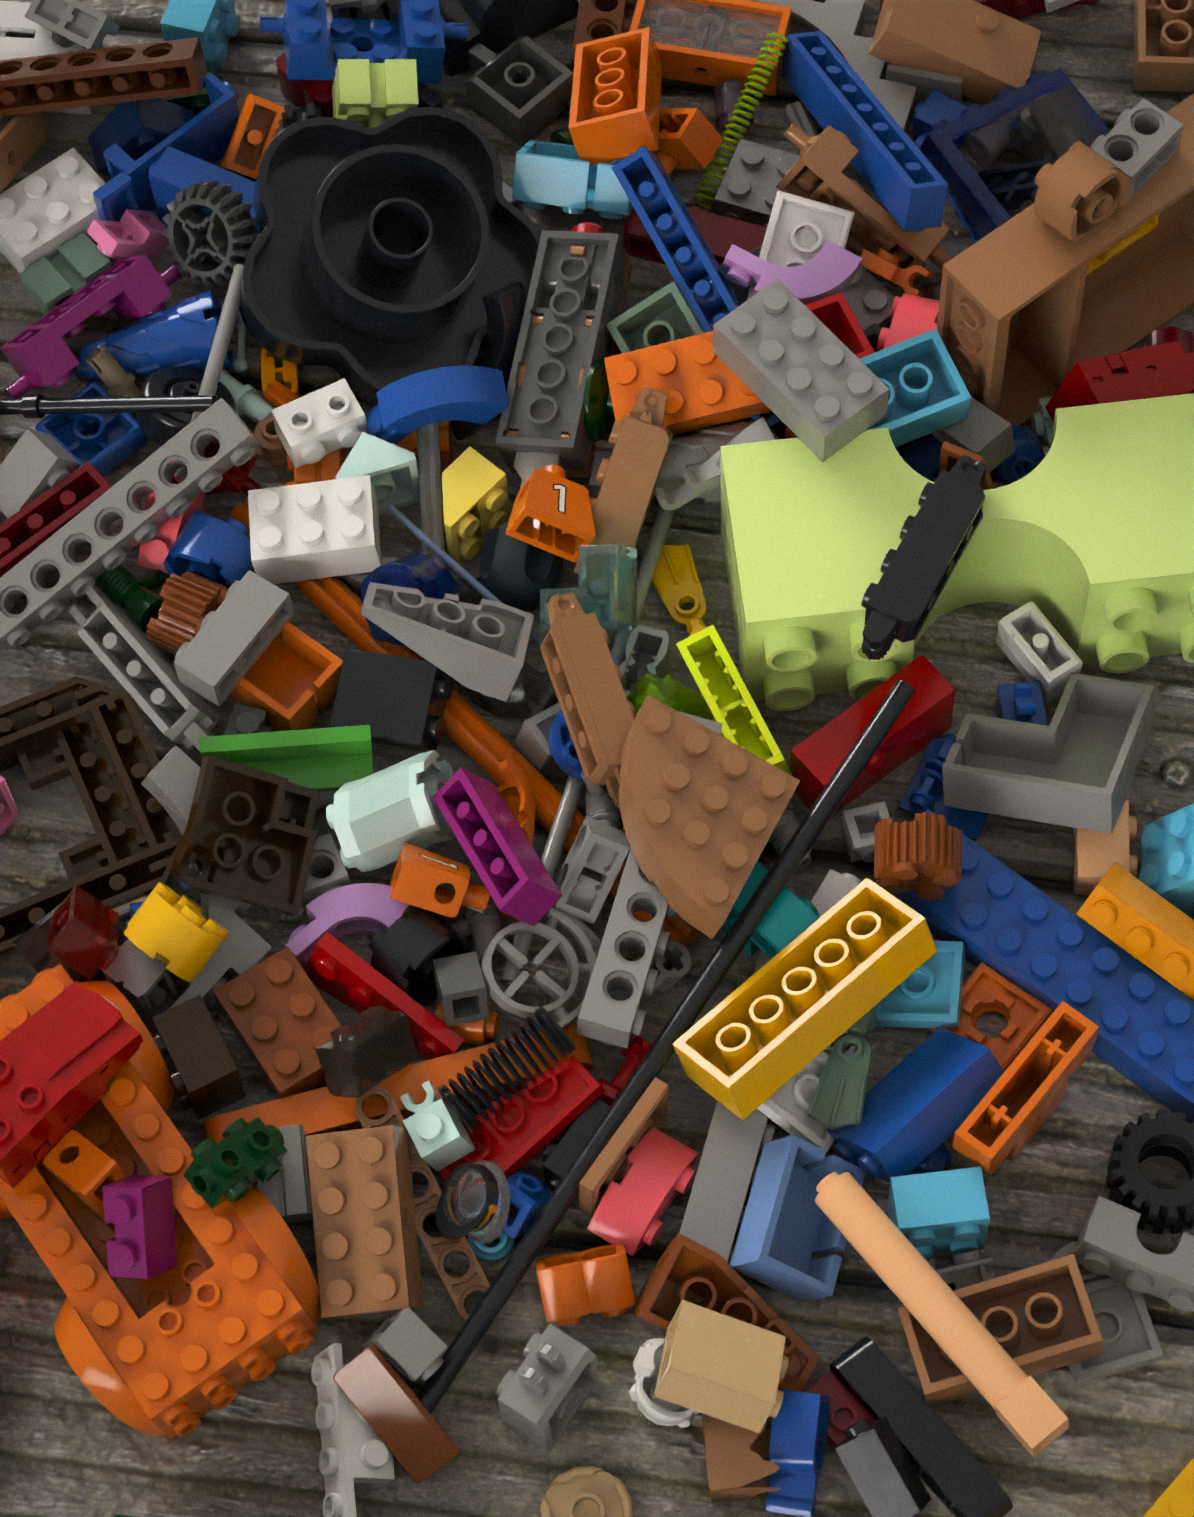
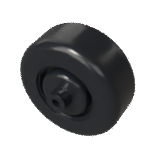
(173, 382)

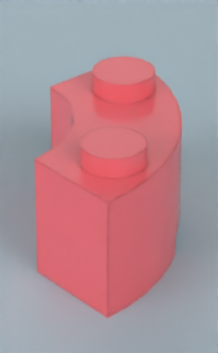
(910, 317)
(650, 1182)

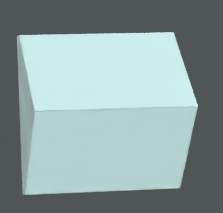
(390, 468)

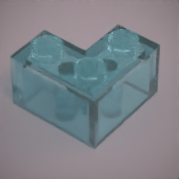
(604, 588)

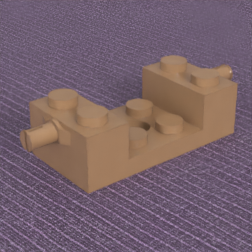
(820, 178)

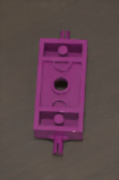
(128, 287)

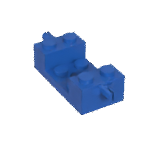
(317, 42)

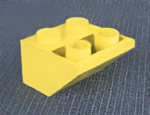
(472, 503)

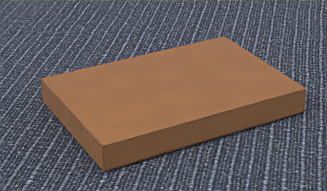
(611, 1162)

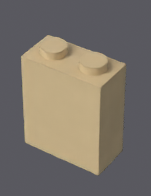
(722, 1367)

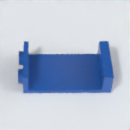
(202, 137)

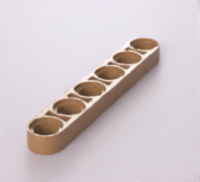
(440, 1247)

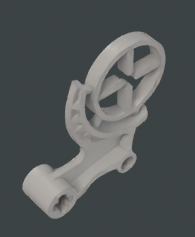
(588, 945)

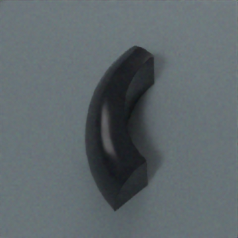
(504, 320)

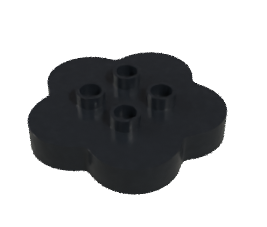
(381, 246)

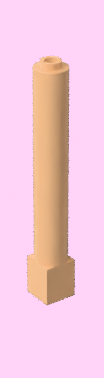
(999, 1379)

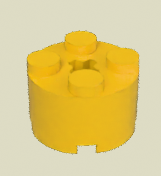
(175, 932)

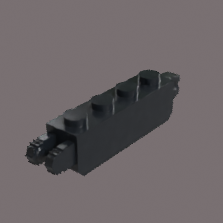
(925, 557)

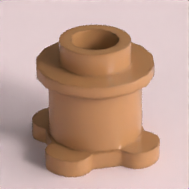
(270, 446)

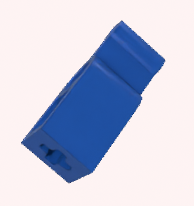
(799, 1451)

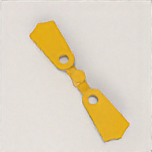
(679, 583)

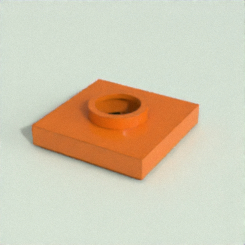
(992, 992)

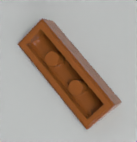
(395, 1414)

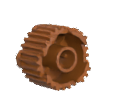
(183, 609)
(918, 856)

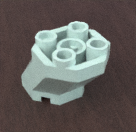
(389, 808)

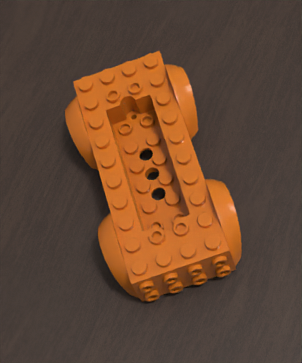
(190, 1336)

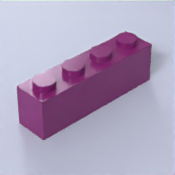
(497, 847)

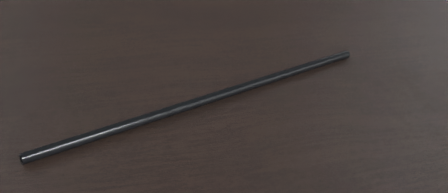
(662, 1047)

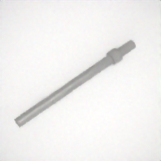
(219, 346)

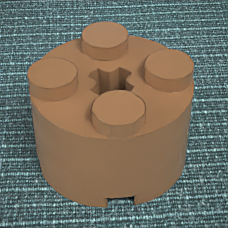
(1080, 194)

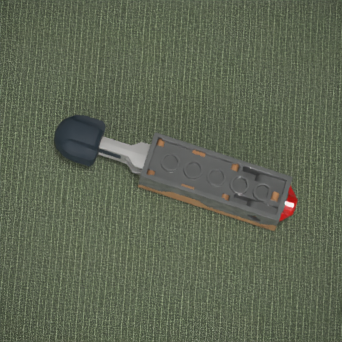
(572, 295)

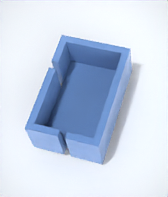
(786, 1225)

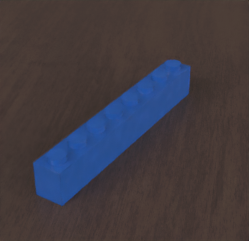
(886, 154)

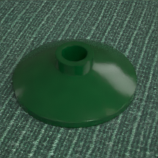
(597, 402)

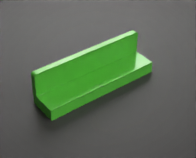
(307, 757)

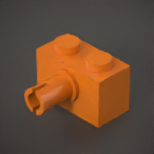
(685, 139)

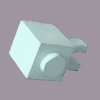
(436, 1129)

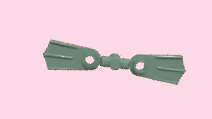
(844, 1081)

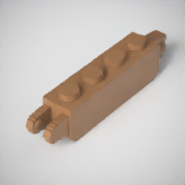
(631, 472)
(588, 690)

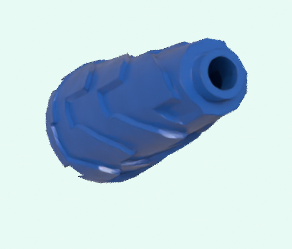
(163, 340)

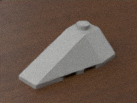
(469, 642)

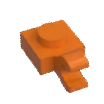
(887, 266)

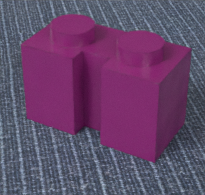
(143, 1226)

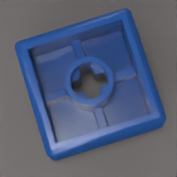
(111, 439)

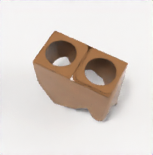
(736, 1460)

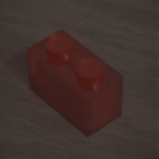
(84, 933)

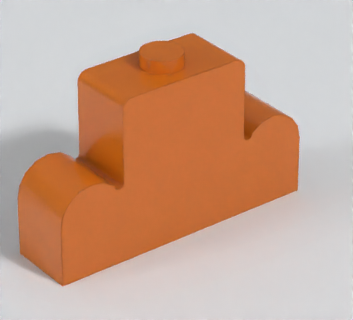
(1026, 1091)

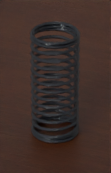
(547, 1026)

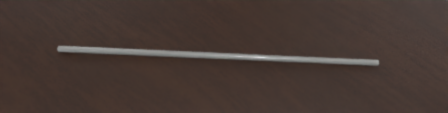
(574, 786)

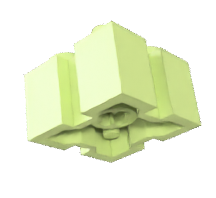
(373, 91)

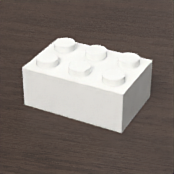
(48, 209)
(314, 530)

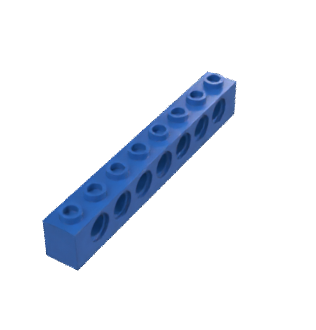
(680, 245)

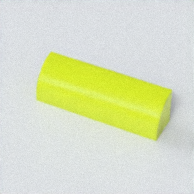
(729, 696)

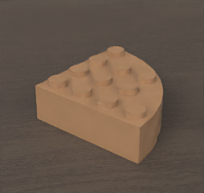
(696, 811)

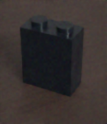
(395, 697)

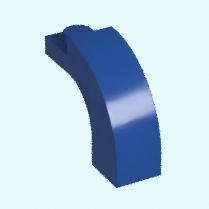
(437, 395)

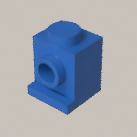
(527, 1199)

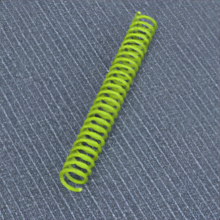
(743, 121)

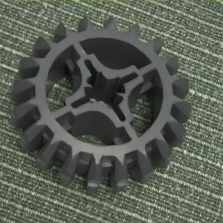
(199, 235)

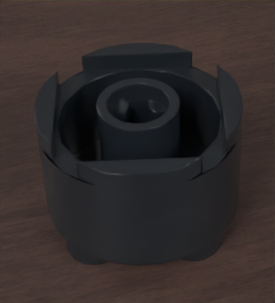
(408, 949)

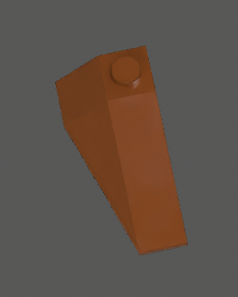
(706, 1279)

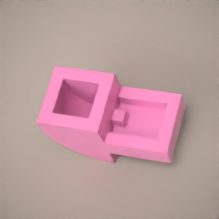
(133, 235)

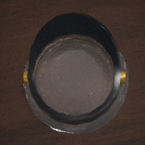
(474, 1202)

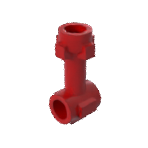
(634, 1055)

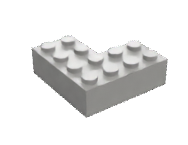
(1060, 772)

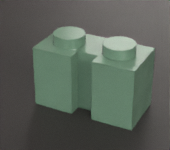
(55, 280)

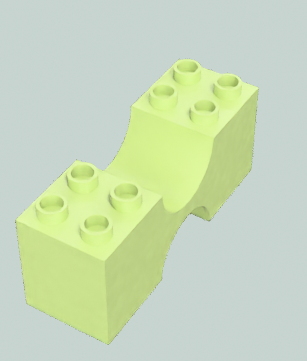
(1085, 535)

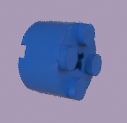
(211, 549)

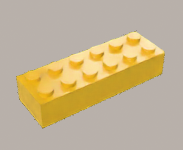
(805, 998)

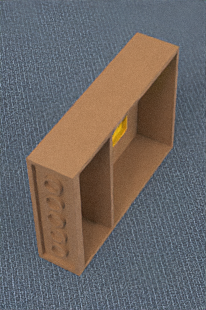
(1036, 303)

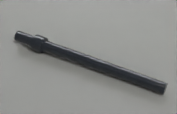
(37, 406)

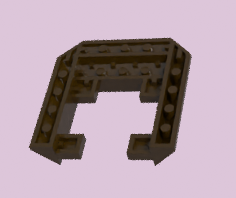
(105, 748)

